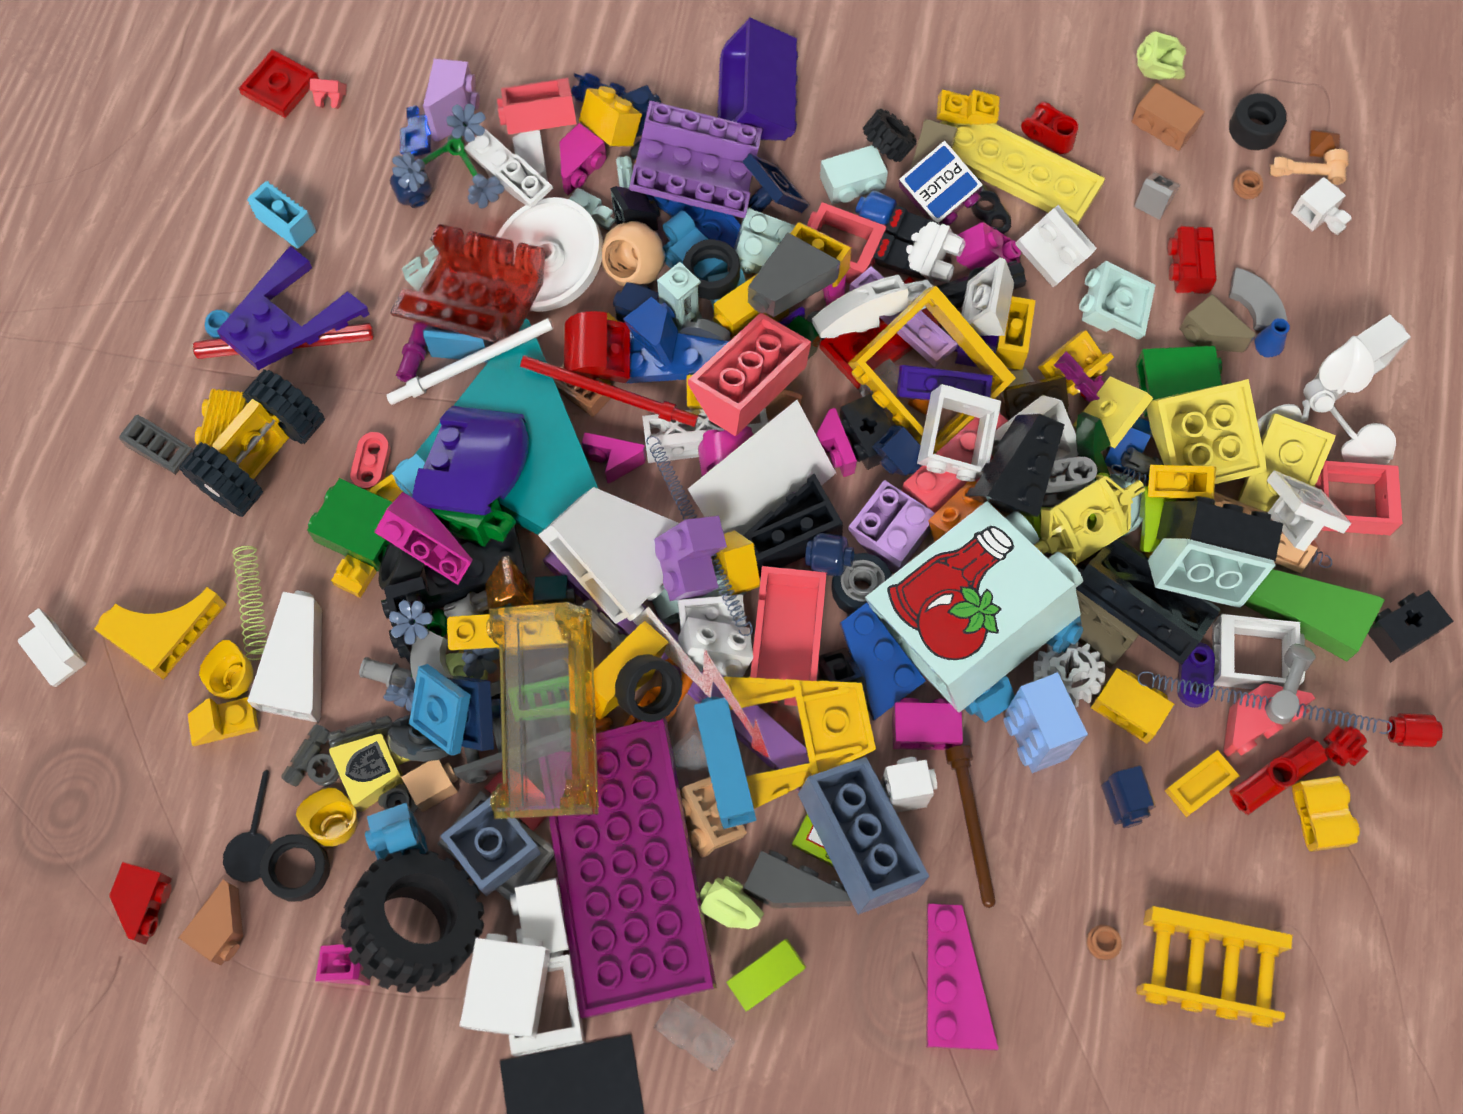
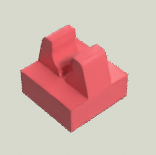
(325, 88)

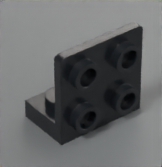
(411, 591)

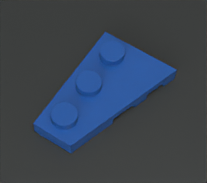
(882, 661)

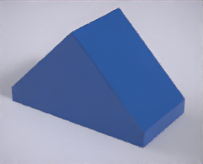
(1136, 438)

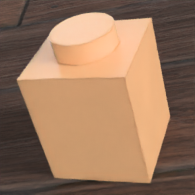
(430, 783)

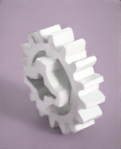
(1086, 673)

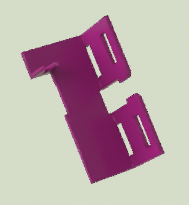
(1075, 372)

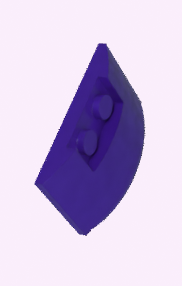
(472, 460)

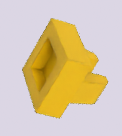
(353, 575)

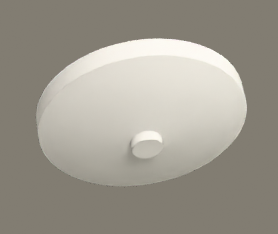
(570, 245)

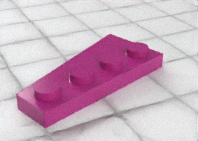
(954, 990)

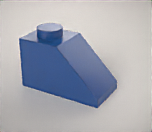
(654, 329)

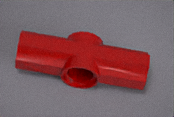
(1264, 786)

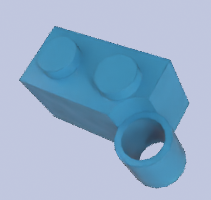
(683, 236)
(394, 831)

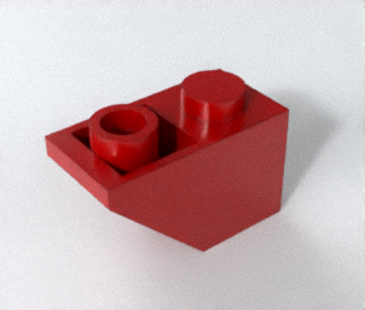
(138, 899)

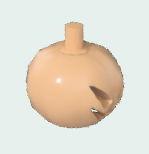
(632, 254)

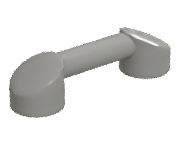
(1285, 702)

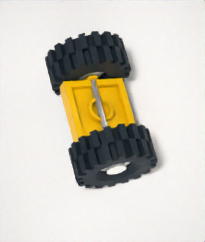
(250, 442)

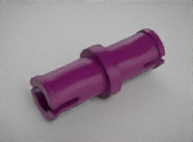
(413, 353)

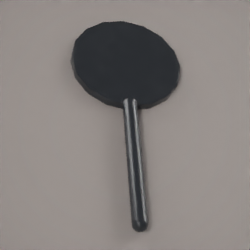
(245, 851)

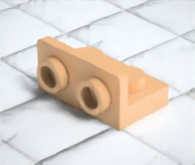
(704, 820)

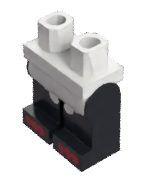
(918, 247)

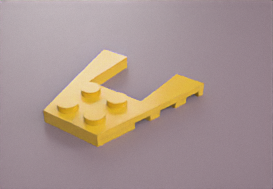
(832, 724)

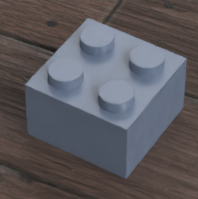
(490, 847)

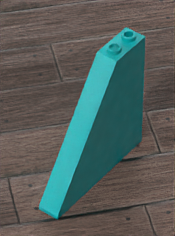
(555, 462)

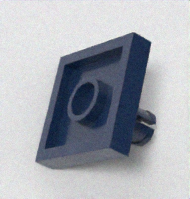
(774, 186)
(481, 711)

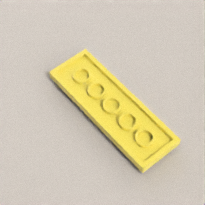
(1026, 169)

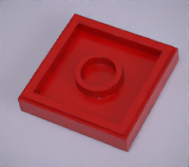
(278, 83)

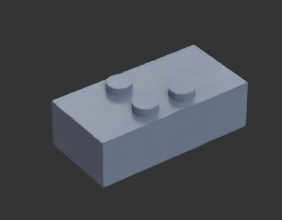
(862, 835)

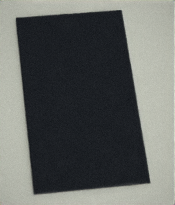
(574, 1080)

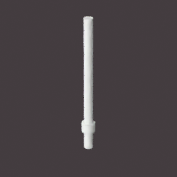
(418, 386)

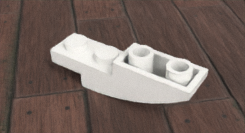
(511, 170)
(862, 306)

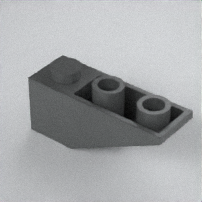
(786, 886)

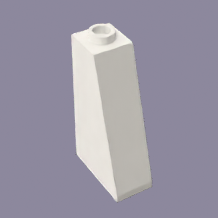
(291, 661)

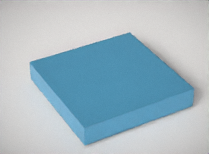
(439, 709)

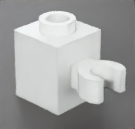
(1321, 205)

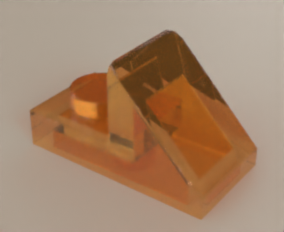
(508, 586)

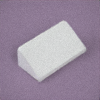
(530, 149)

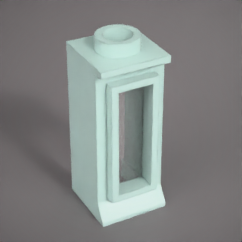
(680, 292)

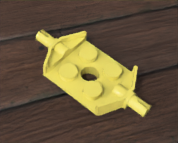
(1066, 528)

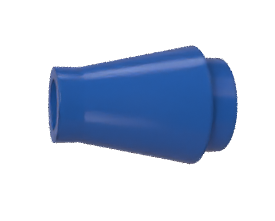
(1272, 339)

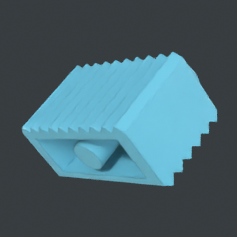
(281, 214)

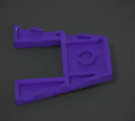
(266, 333)

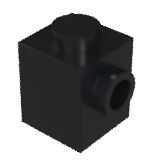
(553, 590)

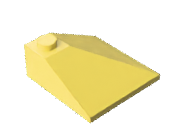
(1210, 429)

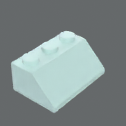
(1207, 571)

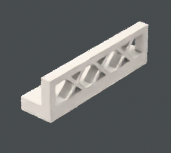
(683, 443)

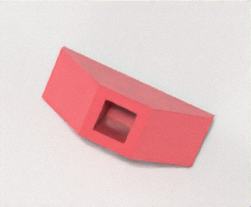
(1249, 723)

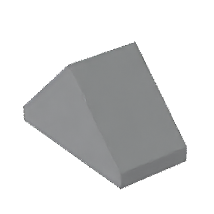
(1156, 195)

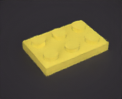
(1291, 450)

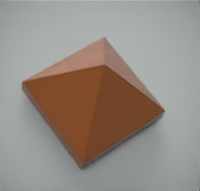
(1322, 142)

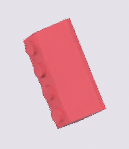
(749, 372)
(936, 489)

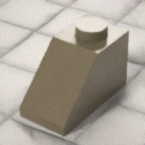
(1216, 326)

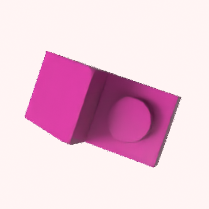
(834, 440)
(620, 454)

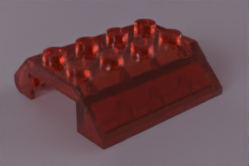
(475, 285)

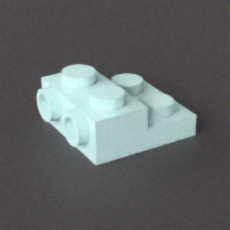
(758, 239)
(1117, 300)

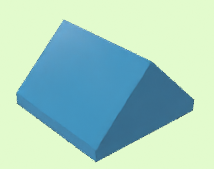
(451, 344)

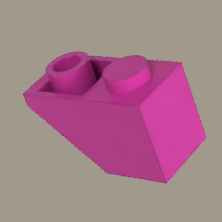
(580, 155)
(985, 246)

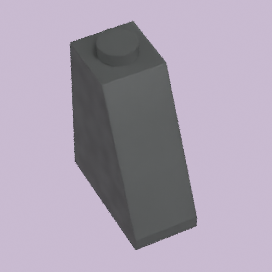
(791, 276)

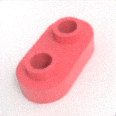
(370, 464)

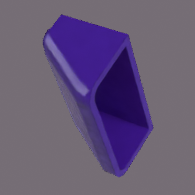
(759, 80)

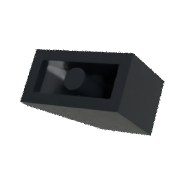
(633, 206)
(840, 667)

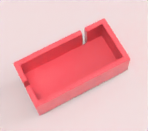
(788, 625)

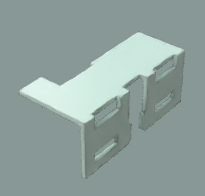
(418, 277)

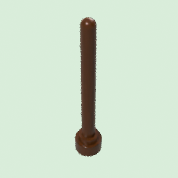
(959, 759)

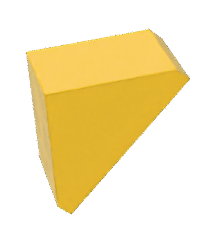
(738, 563)

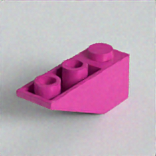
(424, 537)

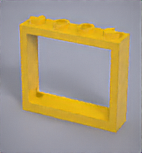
(965, 337)

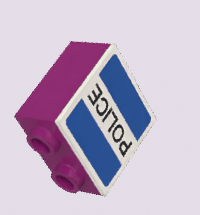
(941, 185)

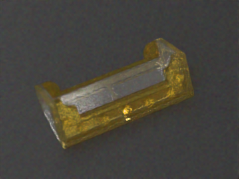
(546, 711)

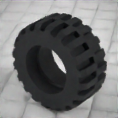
(387, 953)

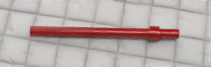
(665, 410)

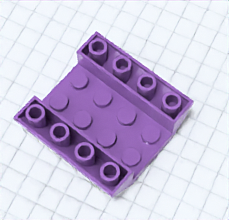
(695, 159)

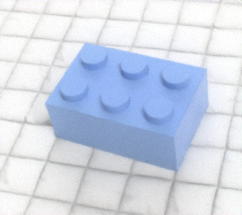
(1044, 723)

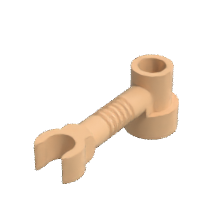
(1334, 166)

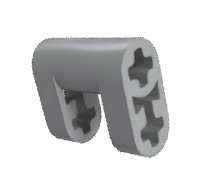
(1079, 475)

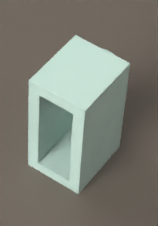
(853, 174)

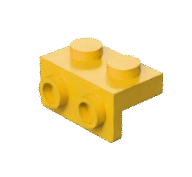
(1085, 353)

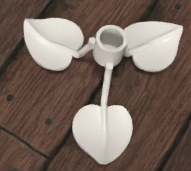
(1349, 370)

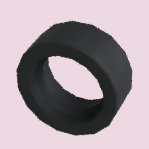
(719, 250)
(398, 567)
(664, 702)
(271, 856)

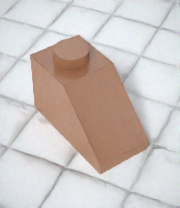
(217, 925)

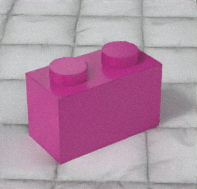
(926, 725)

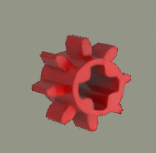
(1345, 745)

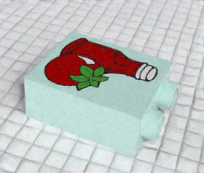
(977, 603)

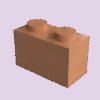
(1167, 116)

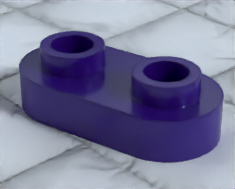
(1197, 672)

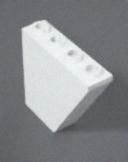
(610, 550)

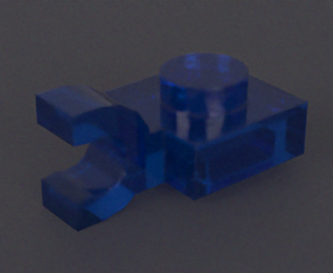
(417, 135)

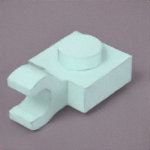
(594, 207)

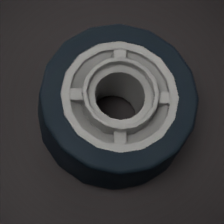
(864, 568)

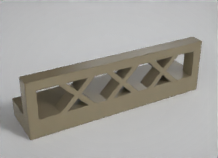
(1103, 631)

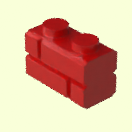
(1193, 260)

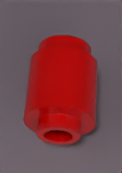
(1414, 730)

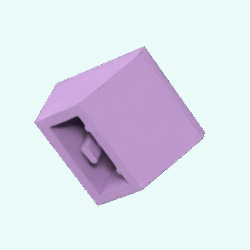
(891, 526)

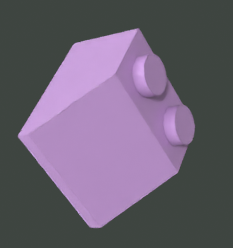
(448, 86)

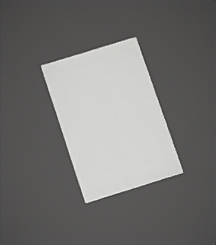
(763, 472)

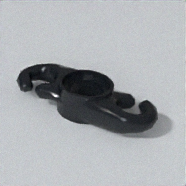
(996, 213)

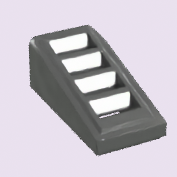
(138, 434)

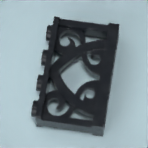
(1111, 583)

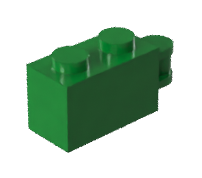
(476, 527)

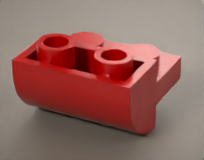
(597, 347)

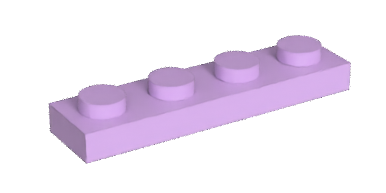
(918, 332)

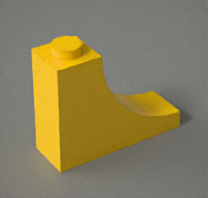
(160, 638)

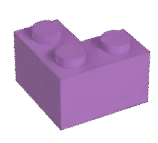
(687, 554)

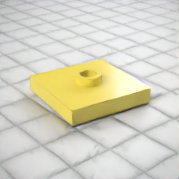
(1118, 408)

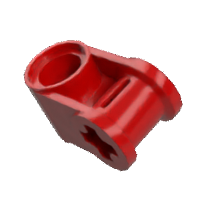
(1052, 128)

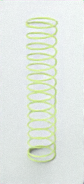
(250, 555)

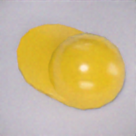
(226, 671)
(328, 817)

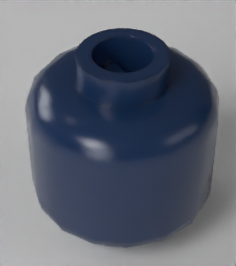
(407, 197)
(829, 554)

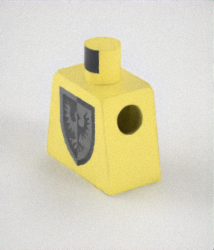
(367, 769)

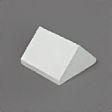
(989, 299)

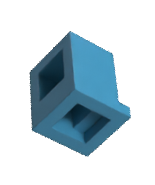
(992, 701)

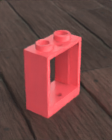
(536, 106)
(854, 225)
(1386, 494)

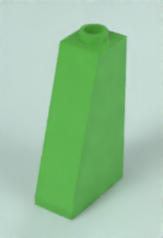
(1327, 613)

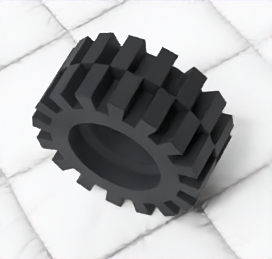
(889, 135)

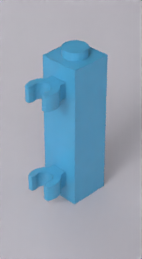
(724, 762)

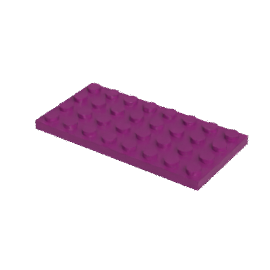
(632, 880)

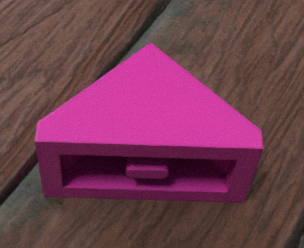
(336, 966)

